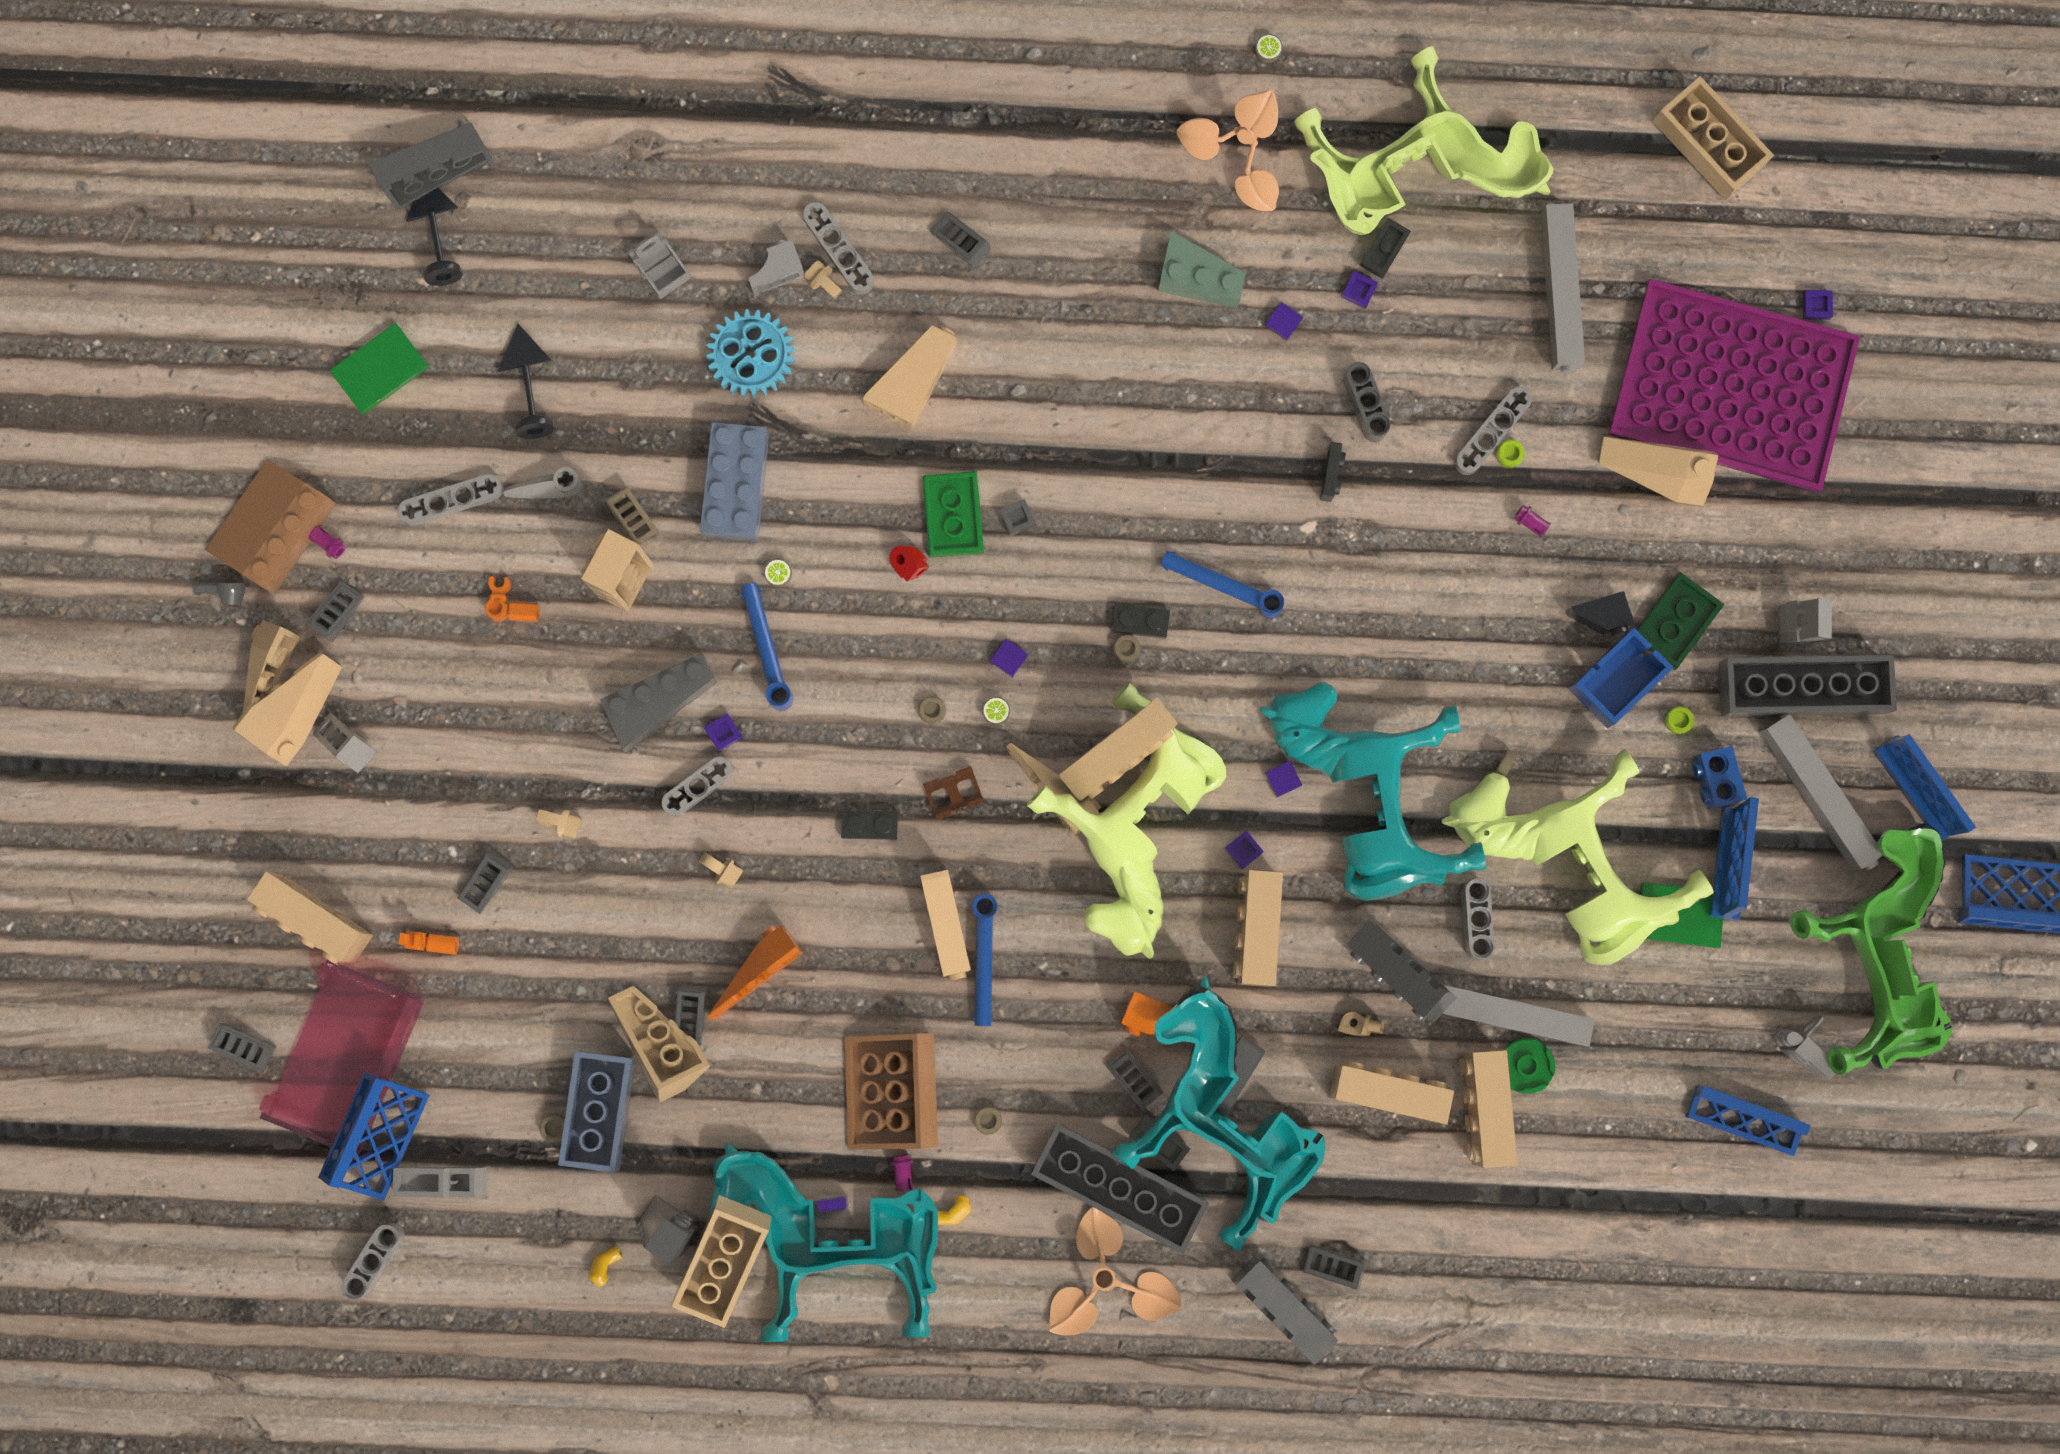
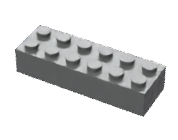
(1807, 685)
(1128, 1195)

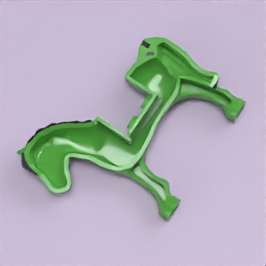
(1902, 1005)

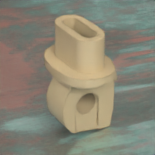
(819, 275)
(565, 823)
(726, 873)
(1364, 1025)

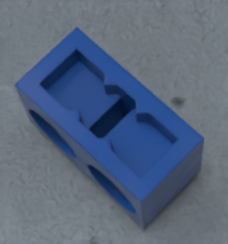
(1727, 776)

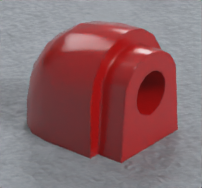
(908, 562)

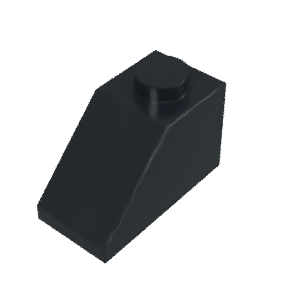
(1604, 614)

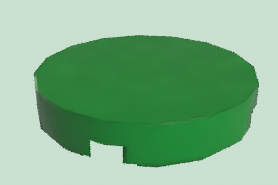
(1529, 1065)

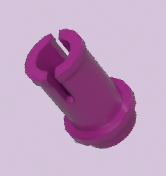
(1532, 521)
(332, 546)
(902, 1172)

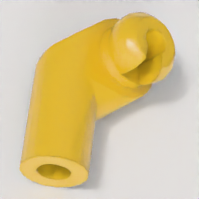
(956, 1213)
(600, 1263)

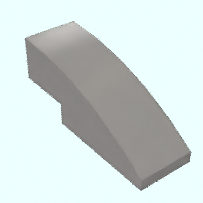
(439, 1182)

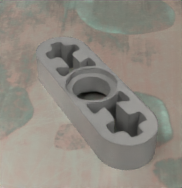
(685, 805)

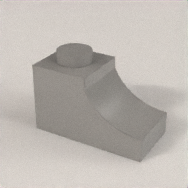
(779, 269)
(344, 743)

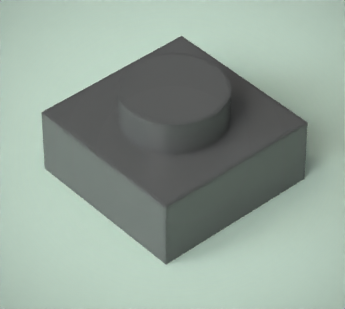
(1017, 517)

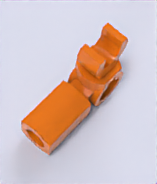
(499, 610)
(432, 943)

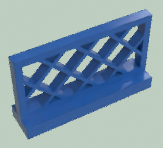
(1923, 786)
(1734, 860)
(2009, 916)
(351, 1135)

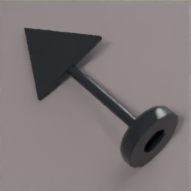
(442, 271)
(521, 353)

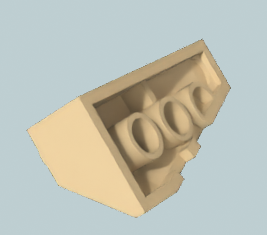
(1669, 470)
(268, 659)
(287, 714)
(1041, 776)
(662, 1049)

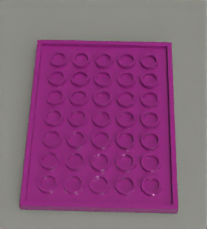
(1735, 384)

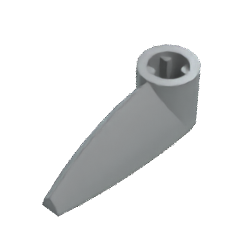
(546, 486)

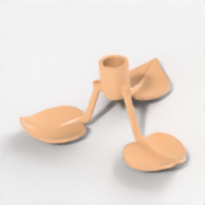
(1257, 118)
(1100, 1236)

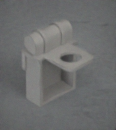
(659, 264)
(1805, 621)
(1804, 1051)

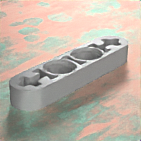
(841, 246)
(1491, 429)
(449, 495)

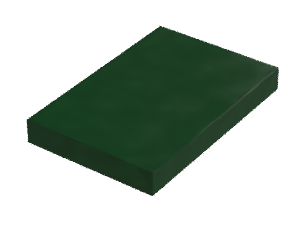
(1679, 619)

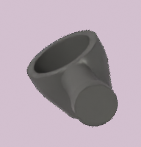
(228, 592)

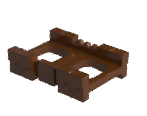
(950, 784)

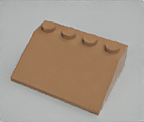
(270, 526)
(891, 1091)

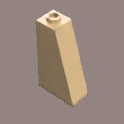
(911, 380)
(946, 924)

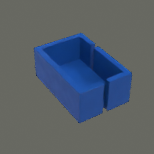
(1620, 678)

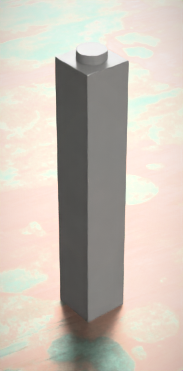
(1562, 287)
(1822, 793)
(1520, 1017)

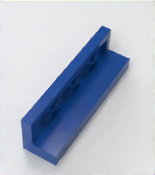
(1756, 1112)

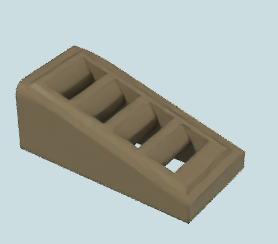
(610, 502)

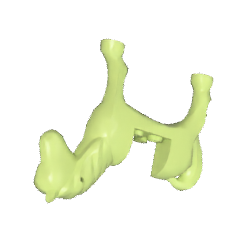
(1364, 186)
(1123, 849)
(1613, 917)

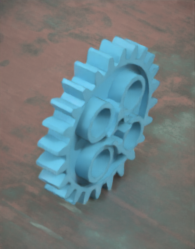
(736, 334)

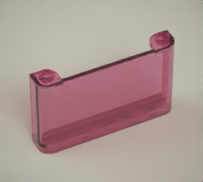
(350, 1030)

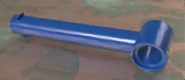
(1224, 584)
(765, 647)
(983, 963)

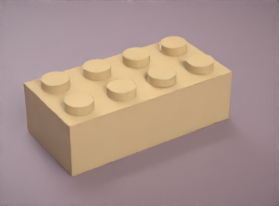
(1712, 138)
(616, 570)
(1119, 751)
(309, 917)
(1259, 928)
(1397, 1095)
(1489, 1108)
(721, 1261)

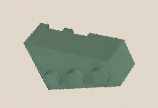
(1199, 274)

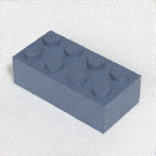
(734, 481)
(597, 1111)

